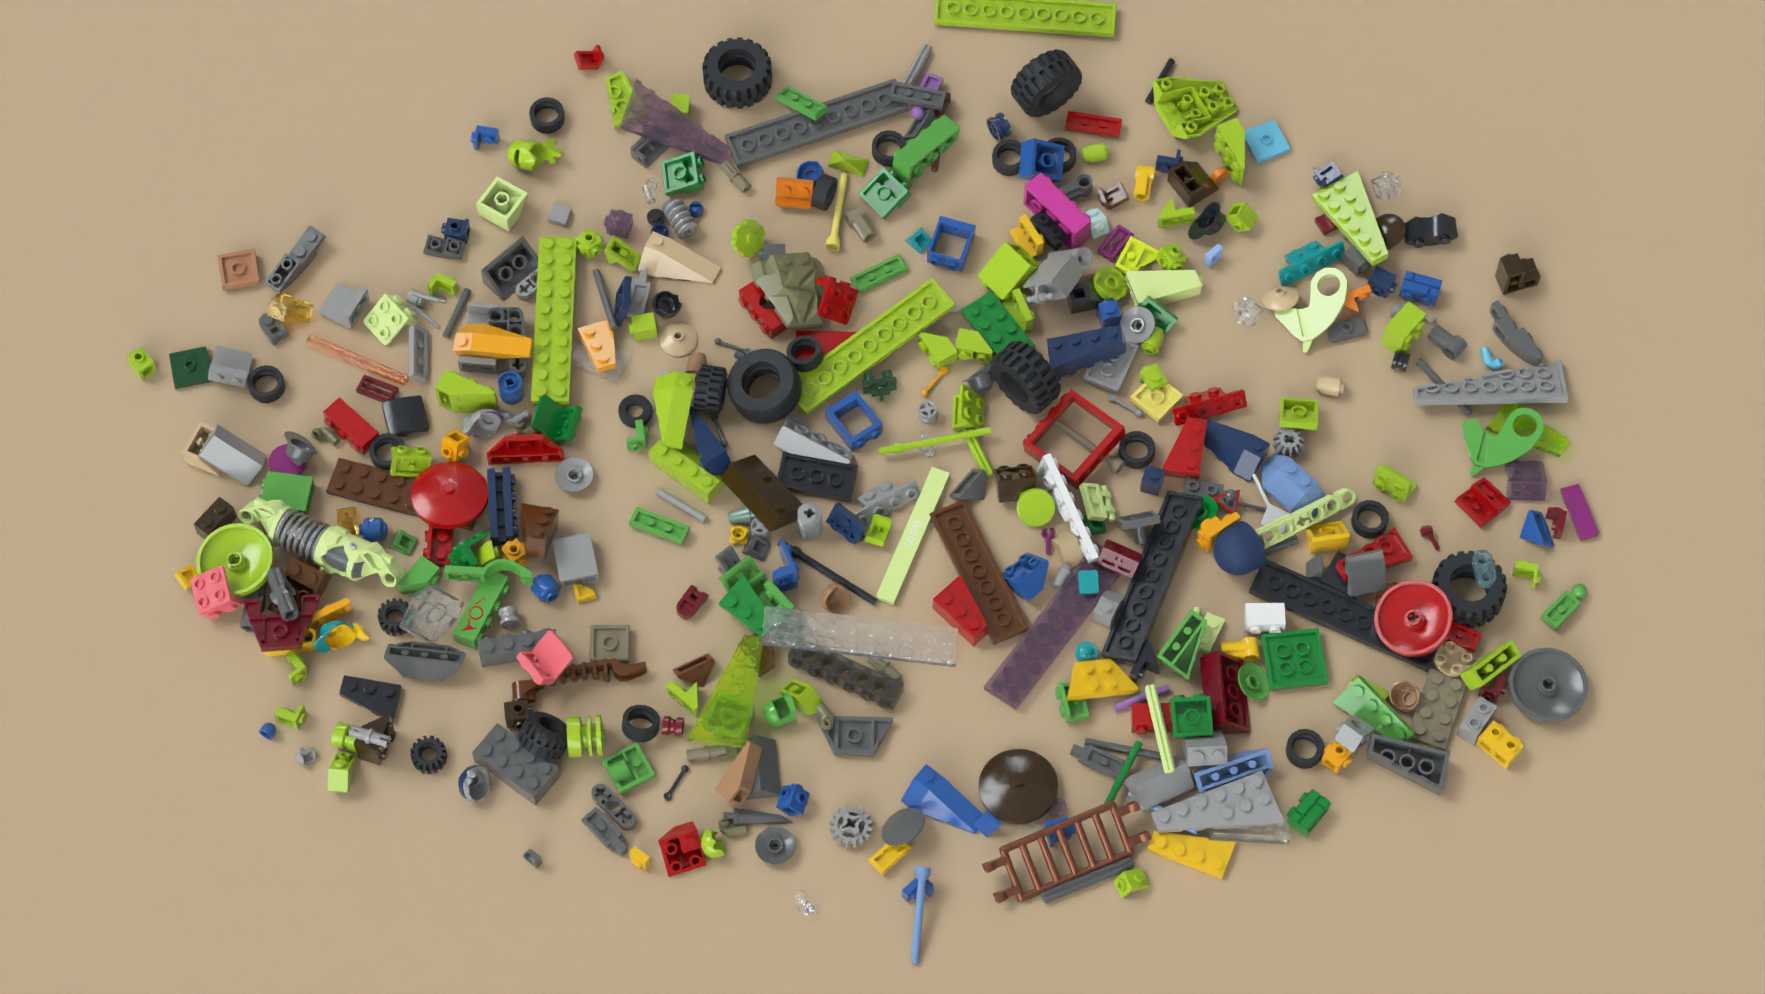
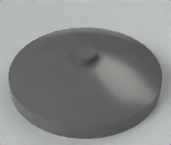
(1548, 685)

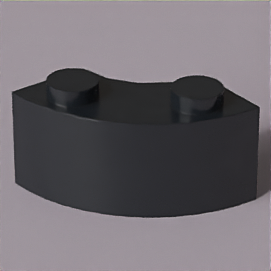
(1431, 230)

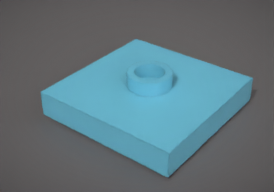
(1266, 141)

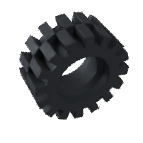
(386, 610)
(428, 743)

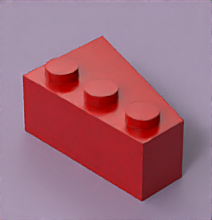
(1187, 451)
(961, 611)

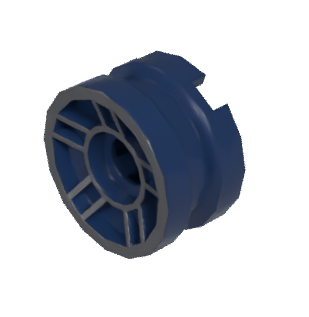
(998, 126)

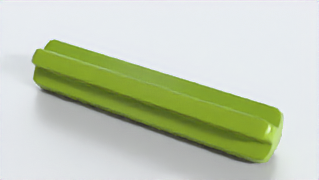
(979, 455)

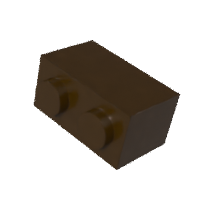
(216, 516)

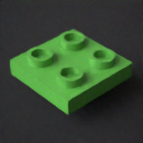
(628, 768)

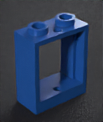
(954, 228)
(845, 406)

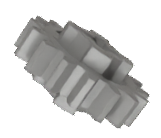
(848, 834)

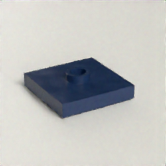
(622, 300)

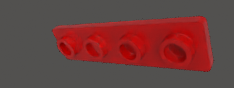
(1209, 404)

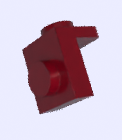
(1493, 694)

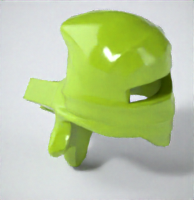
(530, 154)

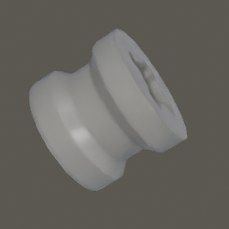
(930, 408)
(757, 525)
(509, 617)

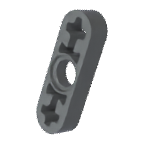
(627, 813)

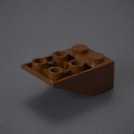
(305, 579)

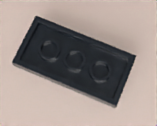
(818, 476)

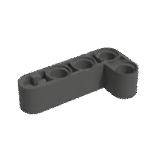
(515, 326)

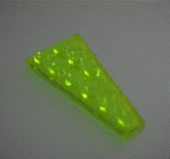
(730, 707)

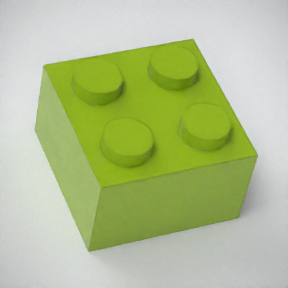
(1404, 328)

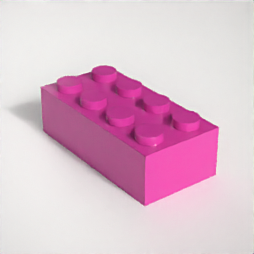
(1044, 195)

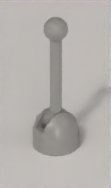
(1397, 307)

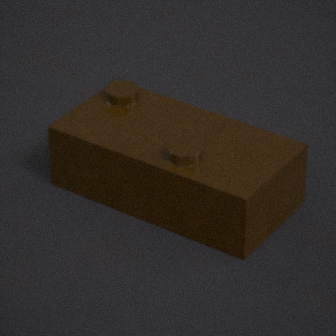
(762, 492)

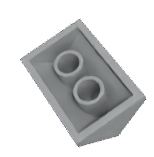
(232, 455)
(1156, 787)

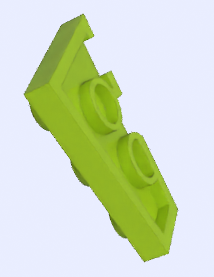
(619, 94)

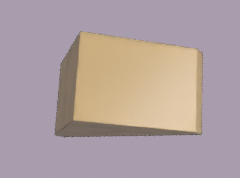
(1067, 549)

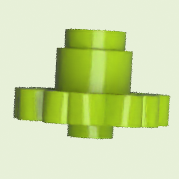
(748, 238)

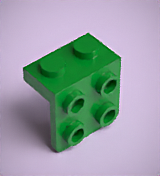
(555, 420)
(462, 553)

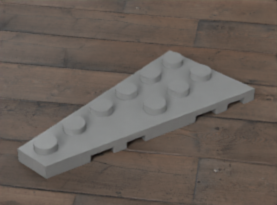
(1225, 807)

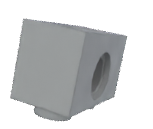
(1477, 720)
(1354, 733)

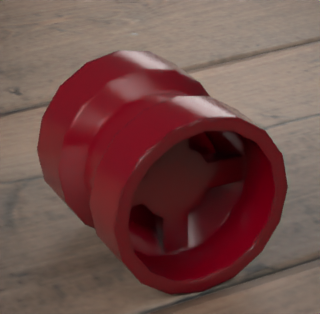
(672, 726)

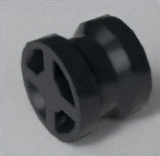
(1400, 361)

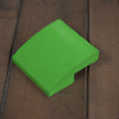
(751, 572)

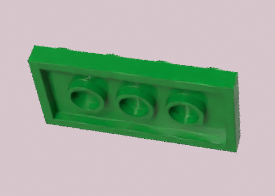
(994, 323)

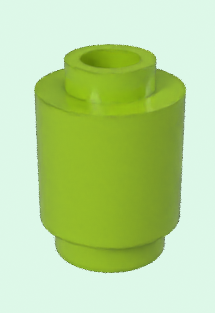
(1095, 152)
(1153, 344)

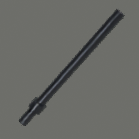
(796, 553)

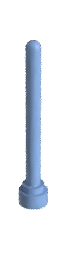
(922, 875)

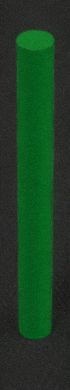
(1124, 771)

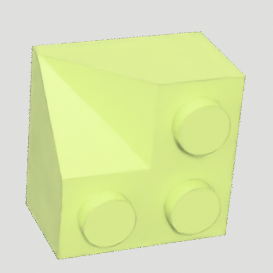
(502, 203)

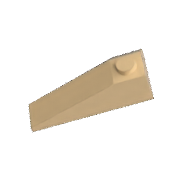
(672, 260)

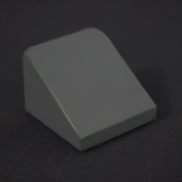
(756, 547)
(1314, 568)

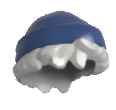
(474, 783)

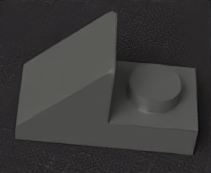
(727, 559)

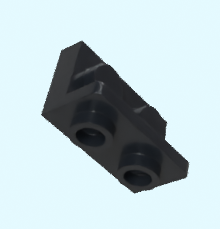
(1049, 229)

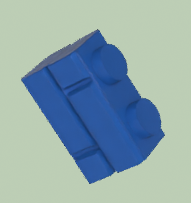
(1420, 288)

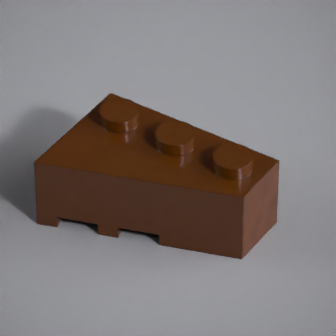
(538, 529)

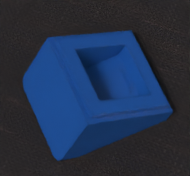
(986, 823)

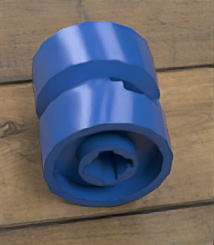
(510, 387)

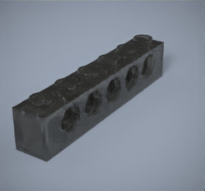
(857, 671)

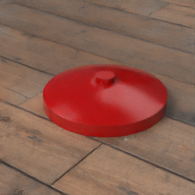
(449, 495)
(1413, 618)

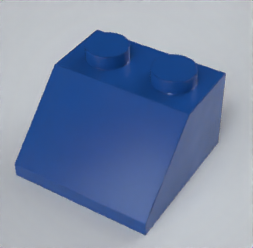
(1041, 157)

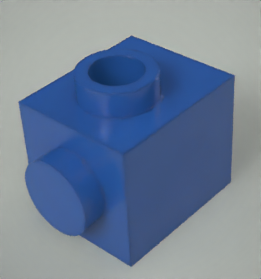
(1108, 313)

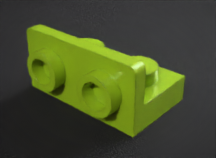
(409, 461)

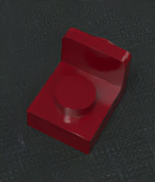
(1558, 516)

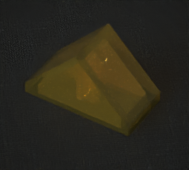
(348, 518)

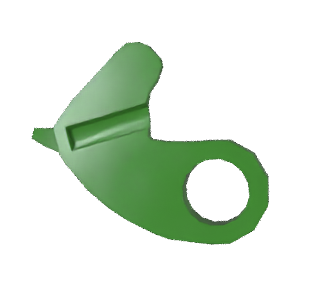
(1504, 448)

